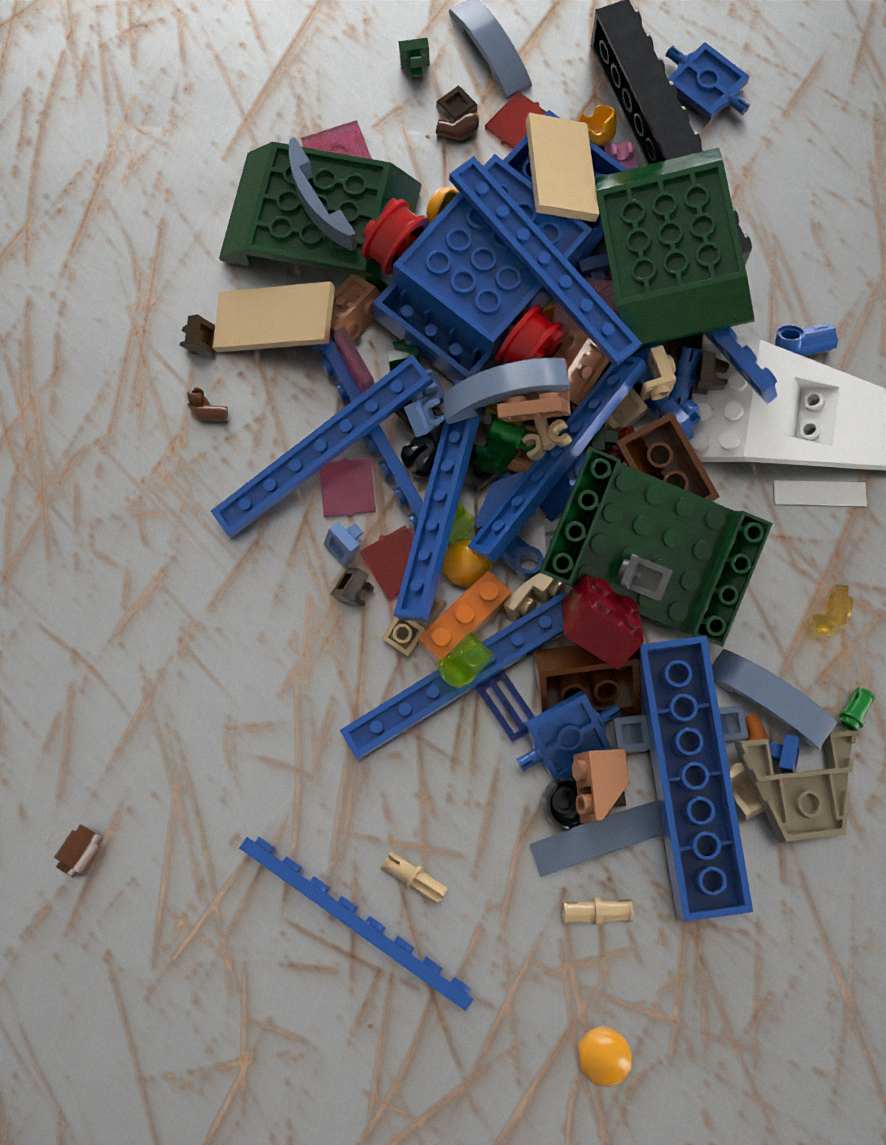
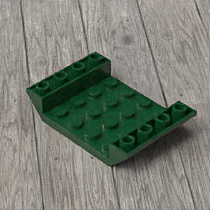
(274, 225)
(674, 248)
(627, 513)

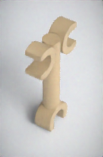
(547, 437)

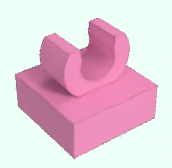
(623, 153)

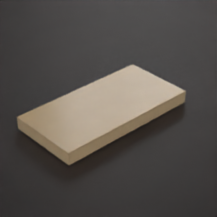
(561, 167)
(274, 317)

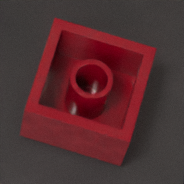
(602, 621)

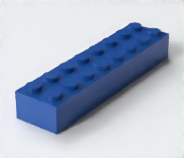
(693, 780)

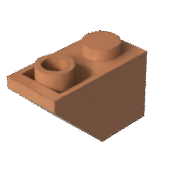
(600, 781)

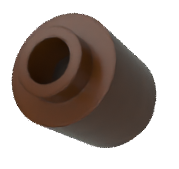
(78, 851)

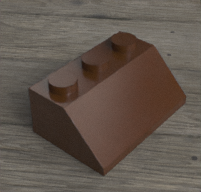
(667, 454)
(573, 669)

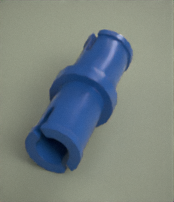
(685, 374)

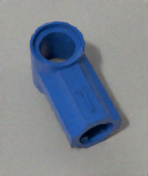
(807, 340)
(519, 551)

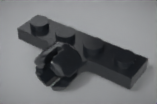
(423, 449)

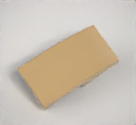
(525, 598)
(405, 634)

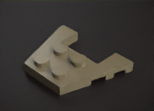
(802, 802)

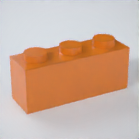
(466, 615)

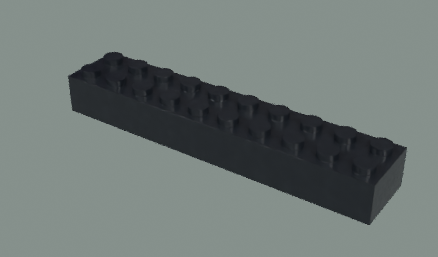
(644, 91)

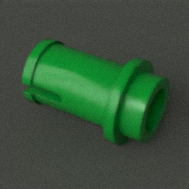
(856, 709)

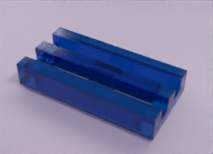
(492, 682)

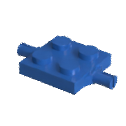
(708, 80)
(566, 731)

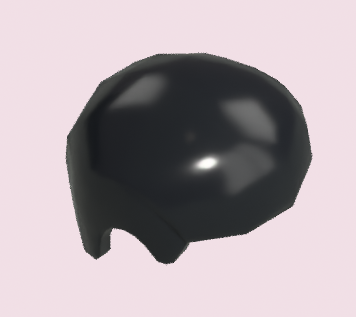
(560, 803)

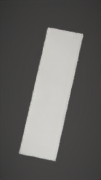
(820, 493)

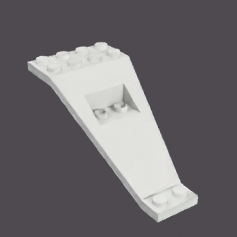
(743, 428)

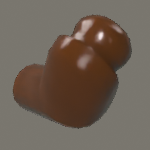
(460, 129)
(203, 409)

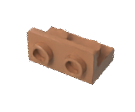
(353, 306)
(584, 364)
(532, 406)

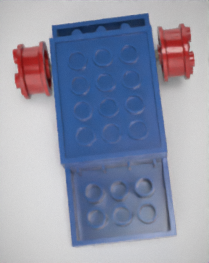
(462, 287)

